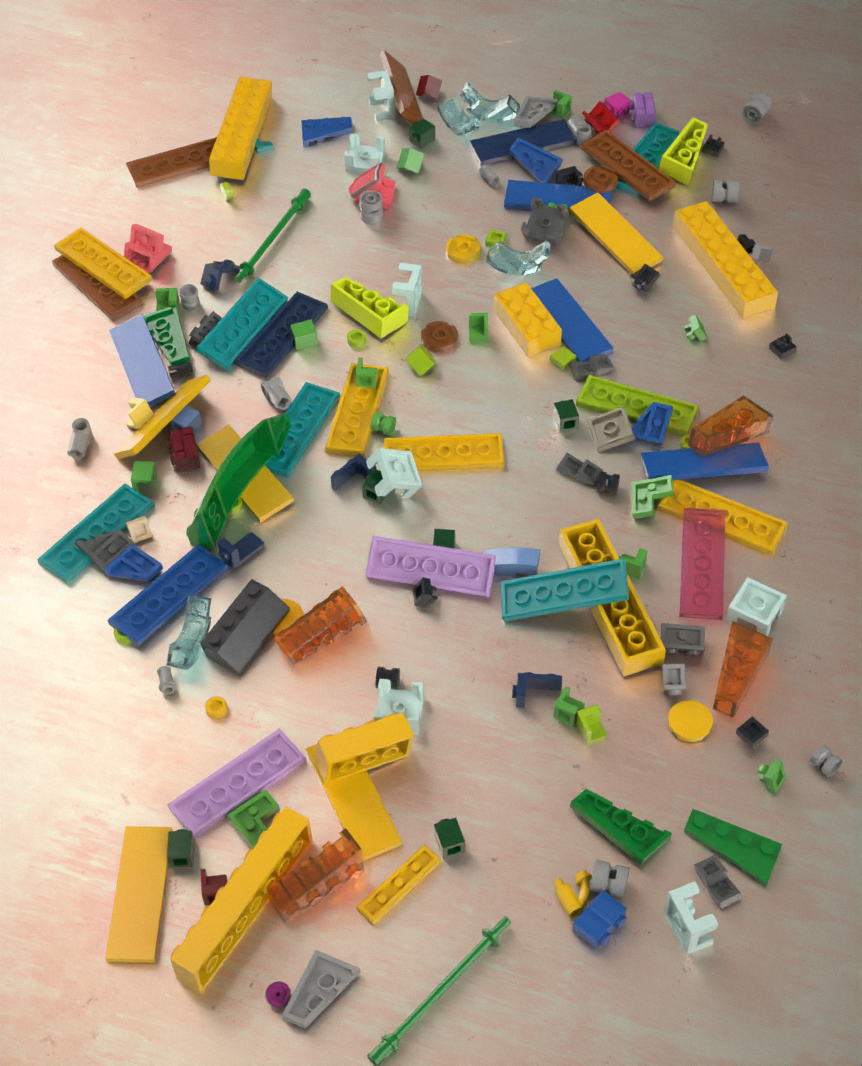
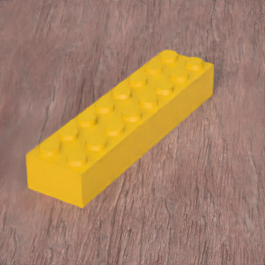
(240, 128)
(725, 259)
(622, 623)
(240, 900)

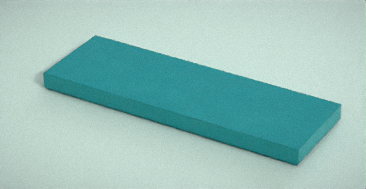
(652, 148)
(242, 324)
(306, 417)
(112, 514)
(564, 590)

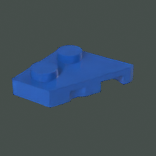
(134, 565)

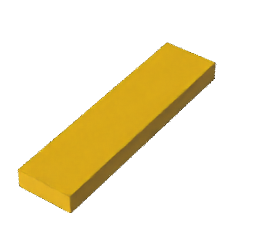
(398, 884)

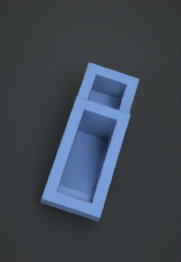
(515, 560)

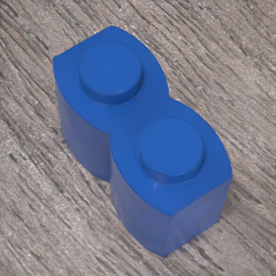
(599, 920)

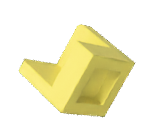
(139, 414)

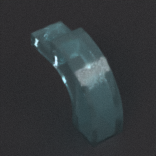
(492, 111)
(457, 119)
(516, 262)
(187, 647)

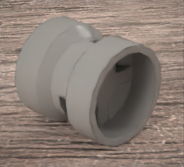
(189, 297)
(826, 760)

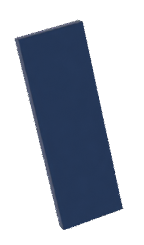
(545, 136)
(276, 337)

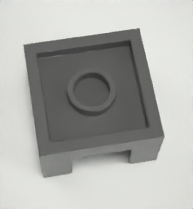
(545, 222)

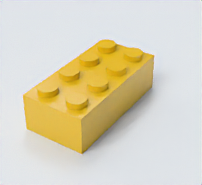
(527, 319)
(363, 747)

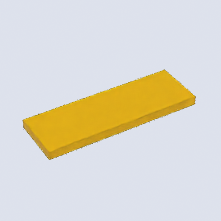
(615, 233)
(103, 263)
(354, 414)
(161, 417)
(452, 451)
(264, 493)
(741, 522)
(360, 811)
(139, 895)

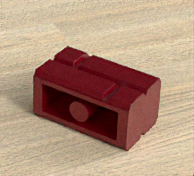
(184, 449)

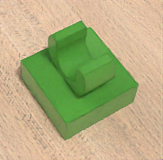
(695, 329)
(772, 775)

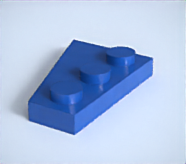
(322, 128)
(535, 160)

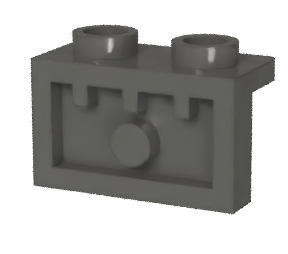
(207, 324)

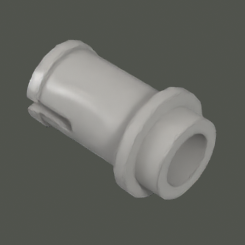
(489, 175)
(167, 685)

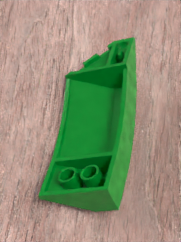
(234, 476)

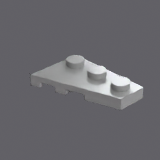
(533, 110)
(318, 987)

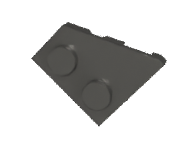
(105, 547)

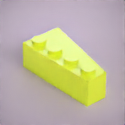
(682, 155)
(368, 307)

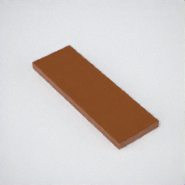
(402, 88)
(170, 163)
(629, 165)
(103, 297)

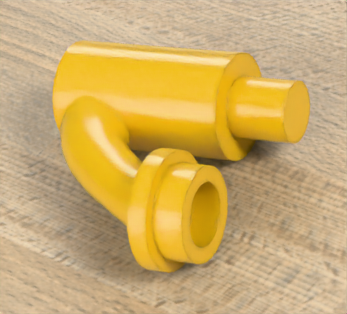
(572, 904)

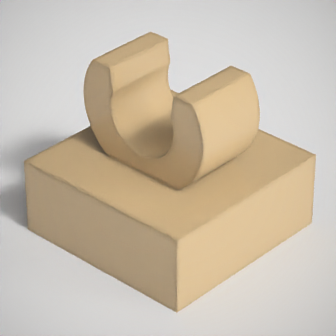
(139, 529)

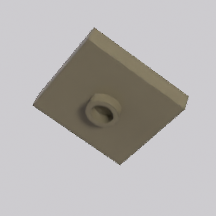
(610, 429)

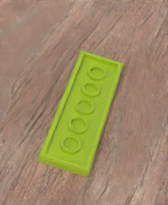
(606, 395)

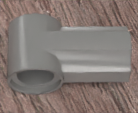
(580, 129)
(275, 391)
(79, 439)

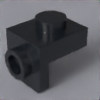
(569, 176)
(644, 278)

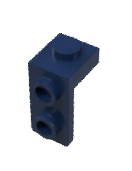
(213, 273)
(351, 468)
(241, 550)
(534, 681)

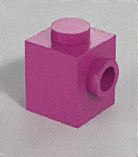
(618, 104)

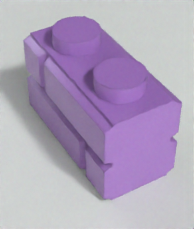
(643, 109)

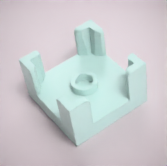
(382, 94)
(362, 157)
(411, 290)
(397, 471)
(756, 605)
(401, 701)
(680, 917)

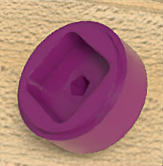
(278, 994)

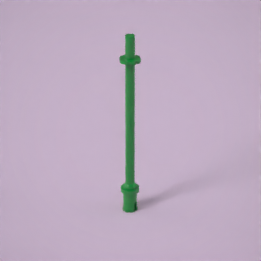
(297, 204)
(391, 1041)

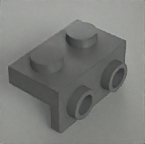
(683, 639)

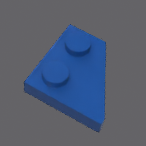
(653, 424)

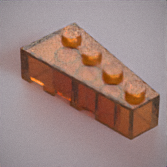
(730, 426)
(320, 626)
(741, 663)
(317, 877)

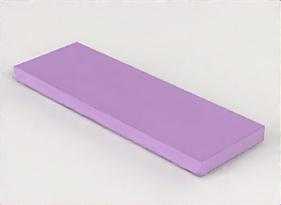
(445, 567)
(236, 783)

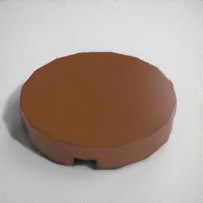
(600, 179)
(439, 336)

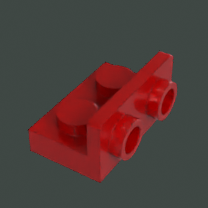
(601, 118)

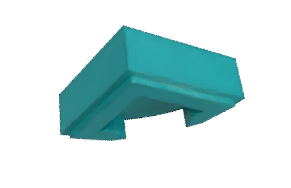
(262, 146)

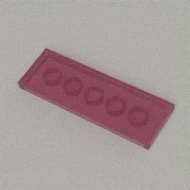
(702, 564)

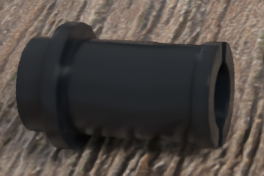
(182, 369)

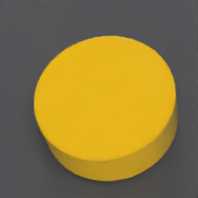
(216, 707)

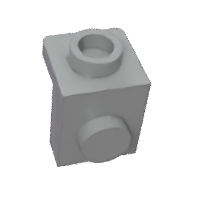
(761, 253)
(673, 679)

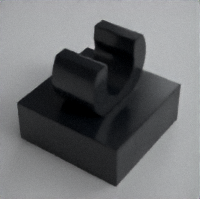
(712, 146)
(746, 243)
(783, 346)
(423, 592)
(752, 732)

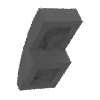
(596, 366)
(577, 470)
(716, 881)

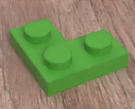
(646, 491)
(250, 816)

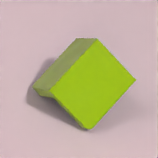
(421, 360)
(589, 724)

